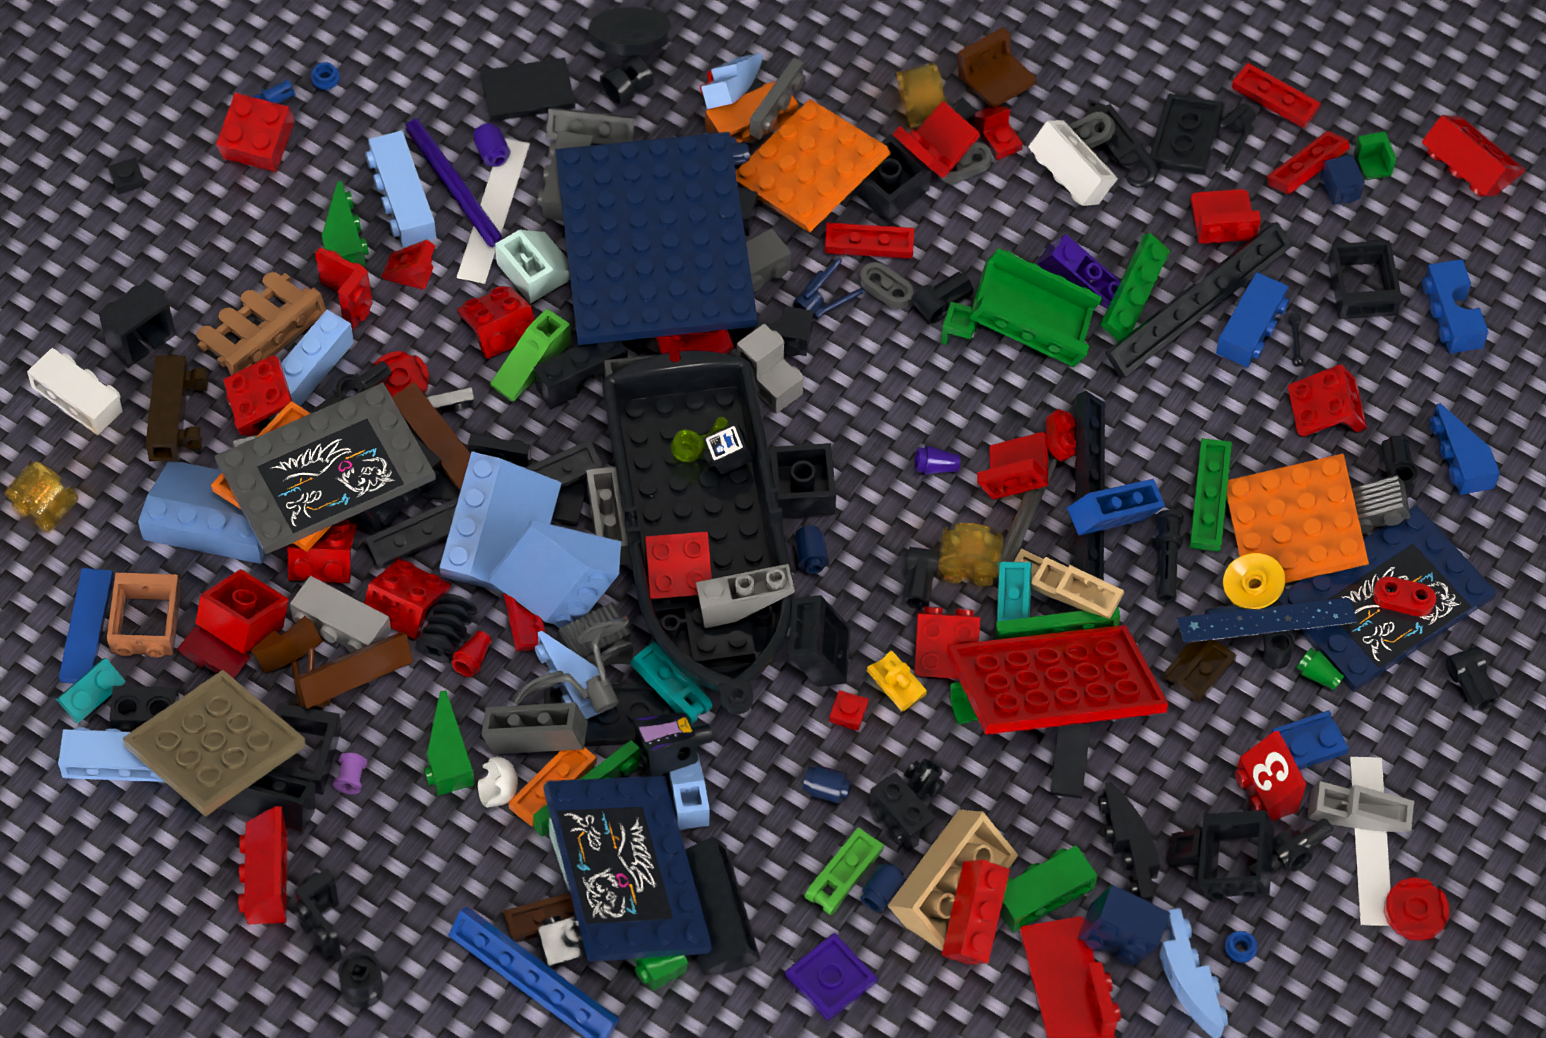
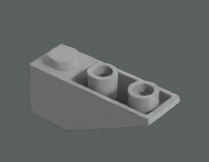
(742, 594)

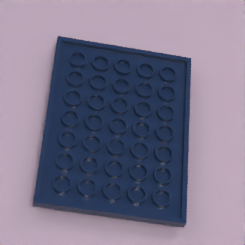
(655, 238)

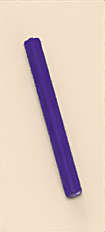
(453, 182)

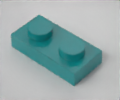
(1014, 590)
(90, 690)

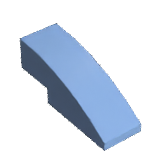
(731, 80)

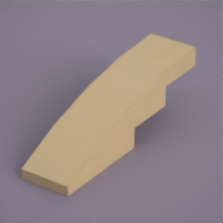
(1072, 585)

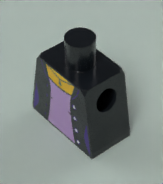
(669, 741)

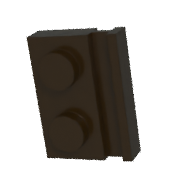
(1199, 668)

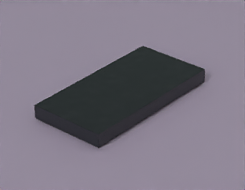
(617, 723)

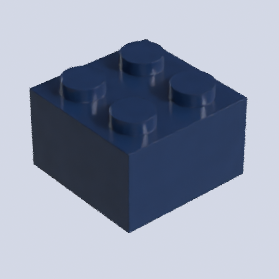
(1123, 925)

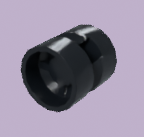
(627, 80)
(360, 980)

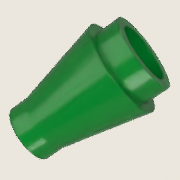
(1319, 669)

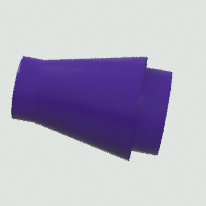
(934, 461)

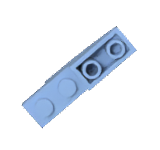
(1192, 984)

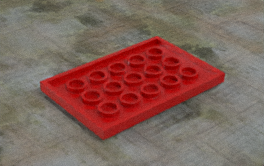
(1056, 679)

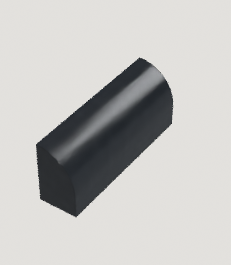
(722, 909)

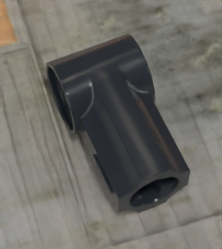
(935, 301)
(1399, 461)
(920, 571)
(1284, 640)
(1470, 671)

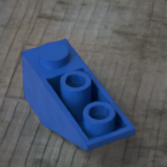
(1468, 457)

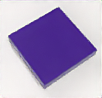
(831, 976)

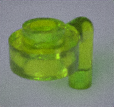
(693, 442)

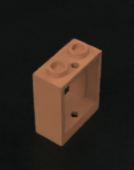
(150, 588)

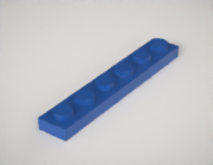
(532, 975)

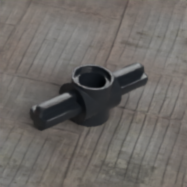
(369, 379)
(1294, 848)

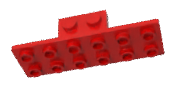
(1069, 982)

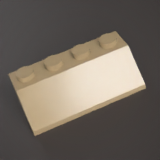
(930, 890)

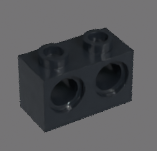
(142, 700)

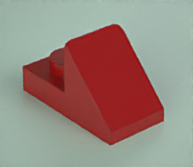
(997, 131)
(410, 265)

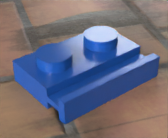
(1313, 739)

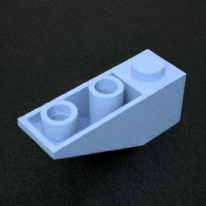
(563, 659)
(689, 796)

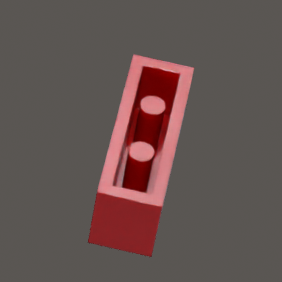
(975, 912)

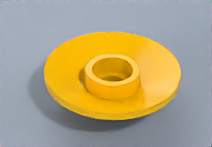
(1250, 570)

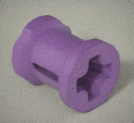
(350, 773)

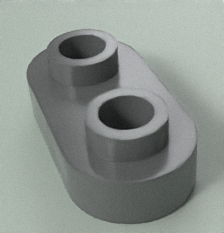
(1088, 128)
(967, 167)
(889, 285)

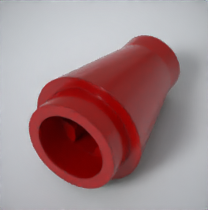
(471, 655)

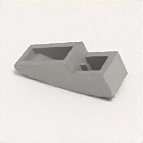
(1360, 808)

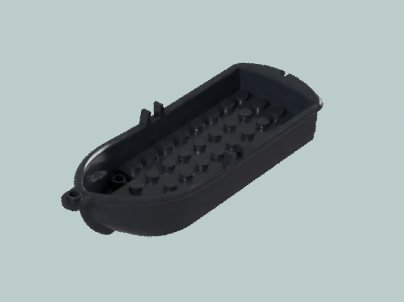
(668, 496)

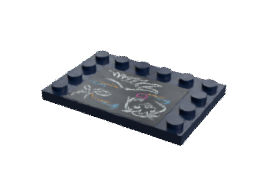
(1381, 636)
(626, 868)

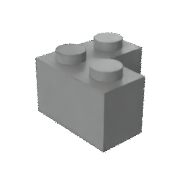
(774, 378)

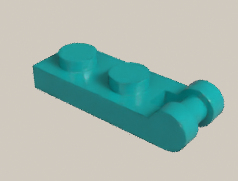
(671, 682)

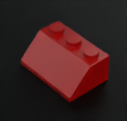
(1471, 156)
(264, 869)

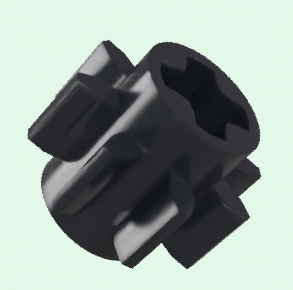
(924, 778)

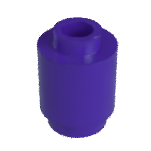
(491, 145)

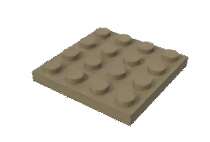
(214, 742)

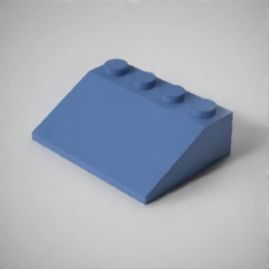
(491, 514)
(190, 516)
(557, 571)

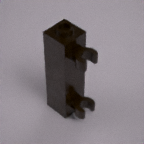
(167, 408)

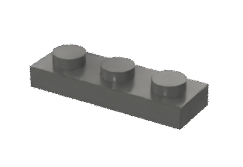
(777, 99)
(603, 127)

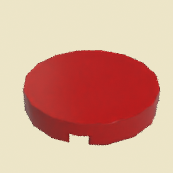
(405, 371)
(1416, 909)

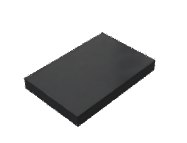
(527, 89)
(1186, 134)

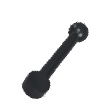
(1295, 320)

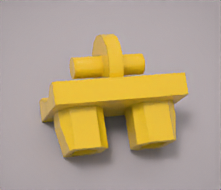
(897, 681)

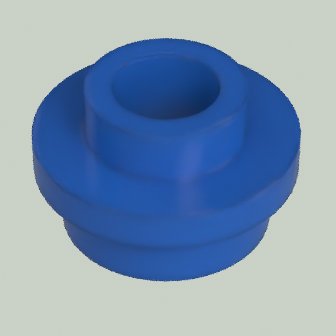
(325, 70)
(1241, 938)

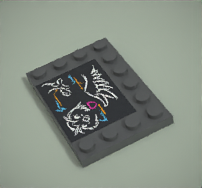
(324, 468)

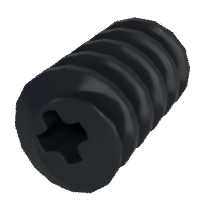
(445, 627)

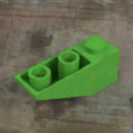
(540, 342)

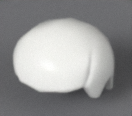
(499, 784)

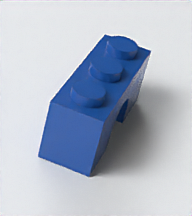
(1458, 327)

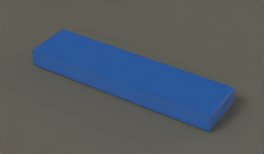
(86, 624)

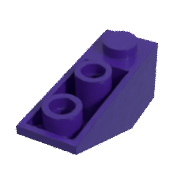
(1077, 266)

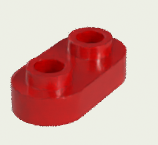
(1061, 434)
(1404, 597)

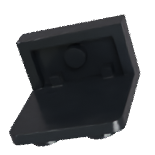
(313, 901)

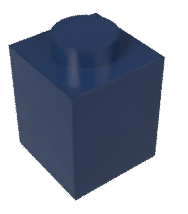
(1342, 180)

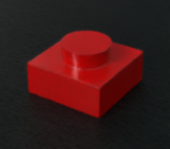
(848, 710)

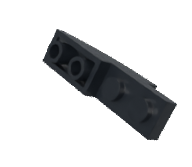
(1131, 838)

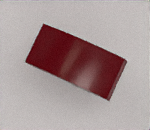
(209, 650)

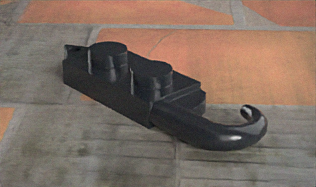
(1125, 145)

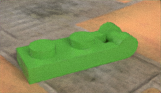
(844, 870)

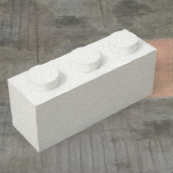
(1072, 163)
(75, 390)

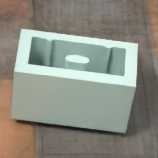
(532, 263)

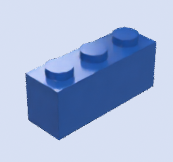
(1253, 320)
(1116, 507)

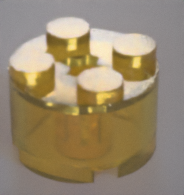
(920, 92)
(41, 495)
(970, 554)

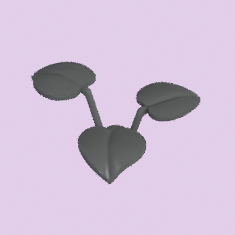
(599, 687)

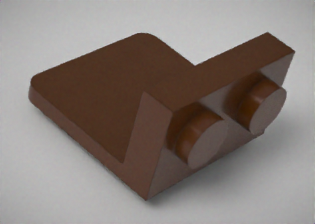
(993, 70)

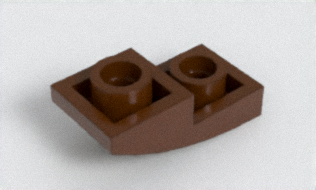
(280, 650)

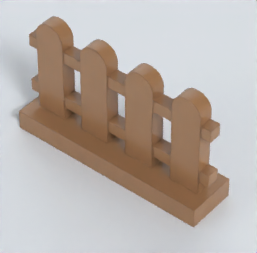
(275, 332)

